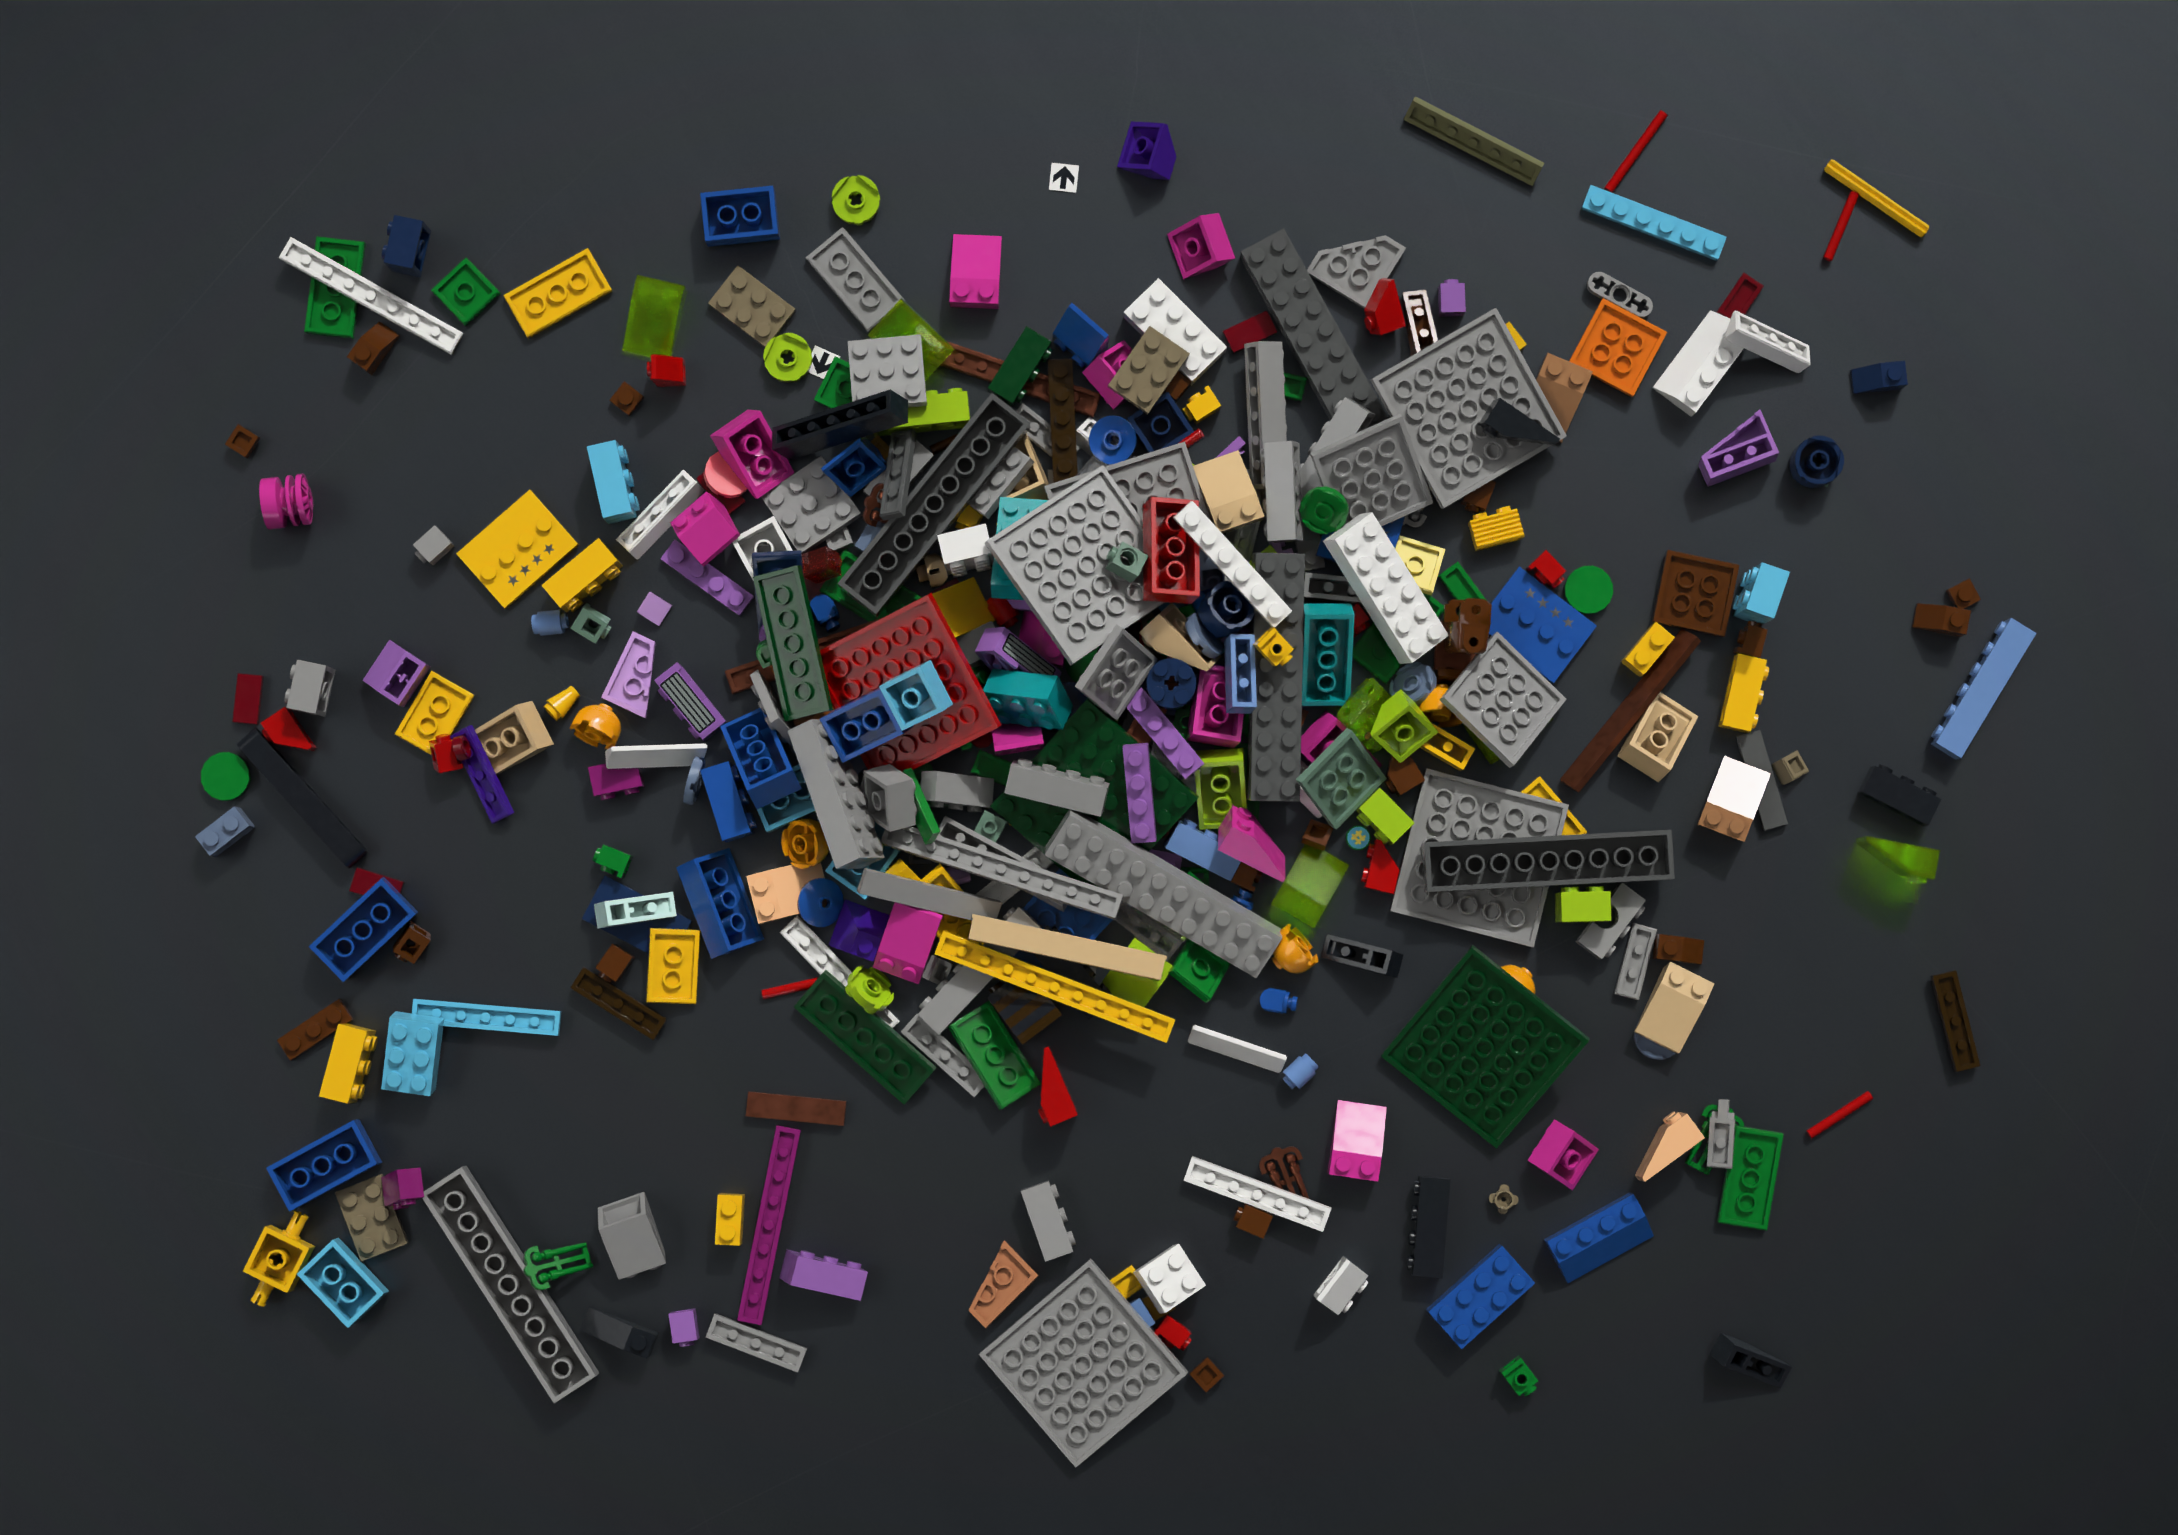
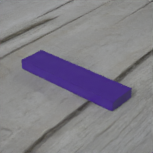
(484, 778)

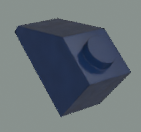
(1879, 377)

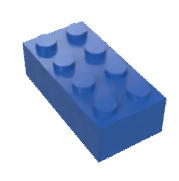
(760, 758)
(363, 929)
(324, 1165)
(1480, 1296)

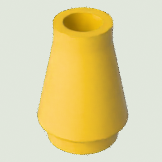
(561, 703)

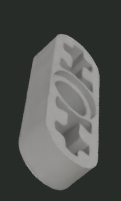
(1619, 285)

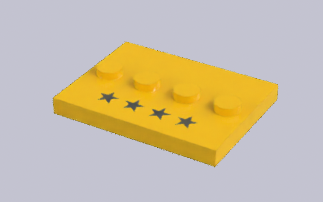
(517, 549)

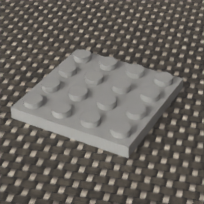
(1375, 472)
(1503, 699)

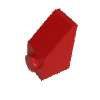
(1384, 309)
(286, 730)

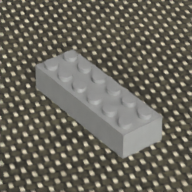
(836, 798)

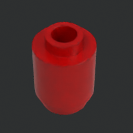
(1002, 612)

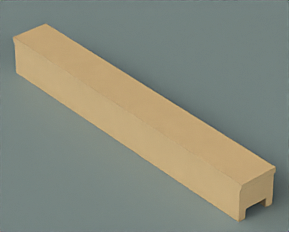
(1066, 947)

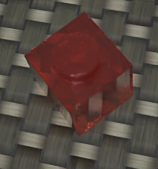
(821, 564)

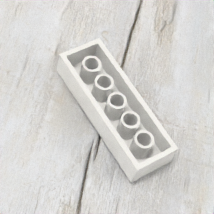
(1386, 588)

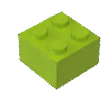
(1384, 817)
(1583, 906)

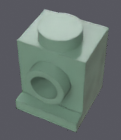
(586, 629)

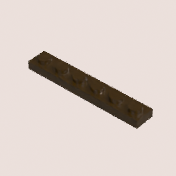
(1062, 419)

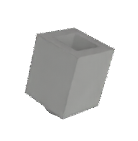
(432, 546)

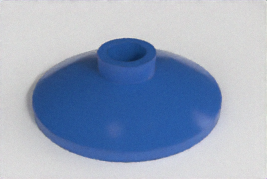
(1101, 439)
(811, 900)

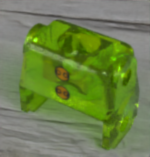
(1362, 710)

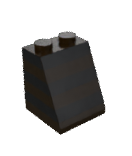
(1023, 1010)

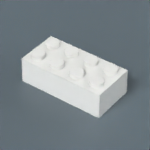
(1173, 319)
(965, 550)

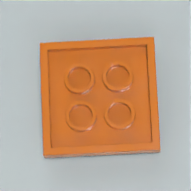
(1618, 347)

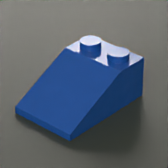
(1080, 336)

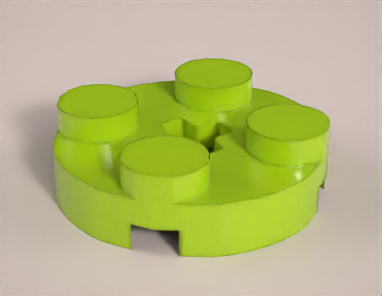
(853, 186)
(782, 345)
(874, 999)

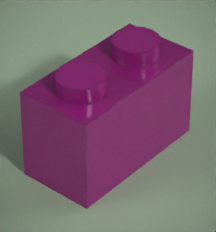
(607, 781)
(402, 1188)

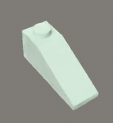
(635, 910)

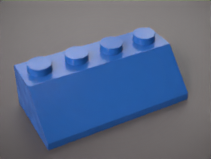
(720, 903)
(1599, 1237)

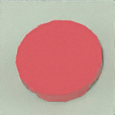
(721, 478)

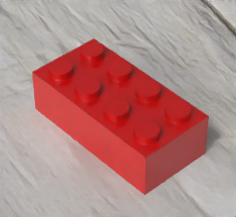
(1173, 557)

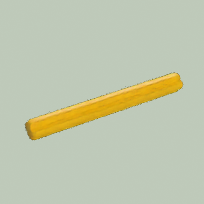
(1876, 198)

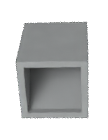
(631, 1236)

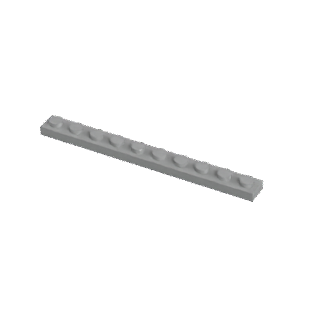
(1006, 871)

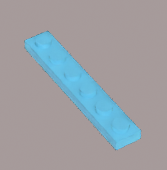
(1653, 222)
(491, 1017)

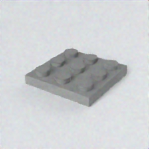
(887, 365)
(810, 506)
(1116, 672)

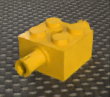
(263, 1263)

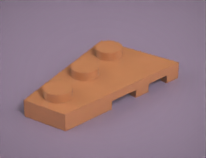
(1002, 1286)

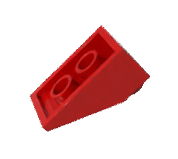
(1055, 1098)

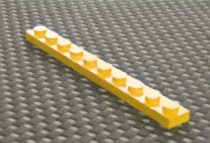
(1055, 986)

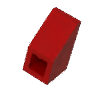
(667, 370)
(1382, 869)

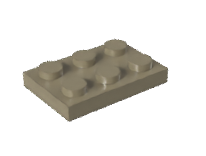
(751, 306)
(1148, 370)
(370, 1223)

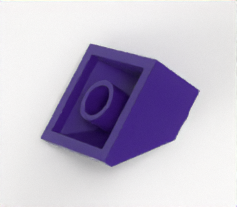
(1148, 150)
(859, 930)

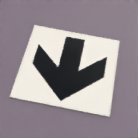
(1063, 177)
(821, 361)

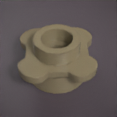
(1503, 1192)

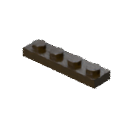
(618, 1003)
(1955, 1021)

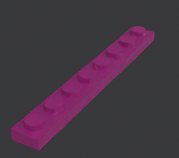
(769, 1225)

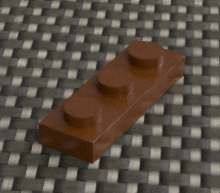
(314, 1029)

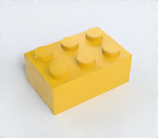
(583, 576)
(348, 1063)

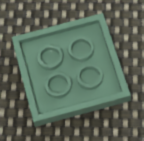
(1341, 778)

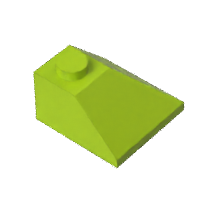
(1402, 726)

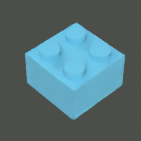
(916, 695)

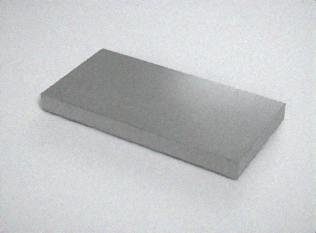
(854, 278)

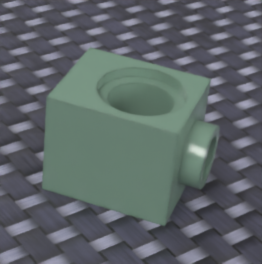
(1135, 557)
(990, 826)

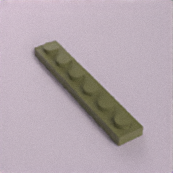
(1473, 141)

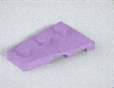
(632, 676)

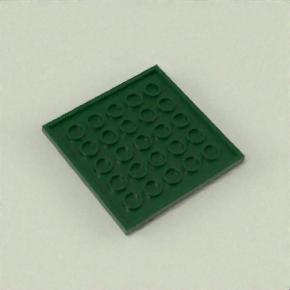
(1093, 747)
(1485, 1046)

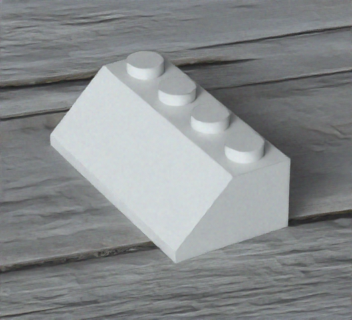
(1699, 365)

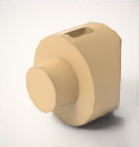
(936, 578)

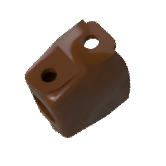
(1470, 628)

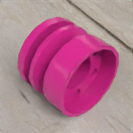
(280, 502)

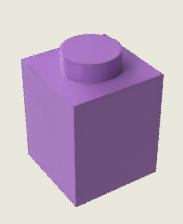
(1451, 298)
(684, 1327)

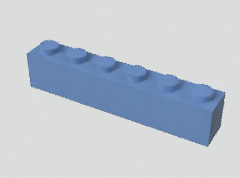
(1983, 688)

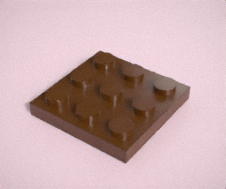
(1695, 593)

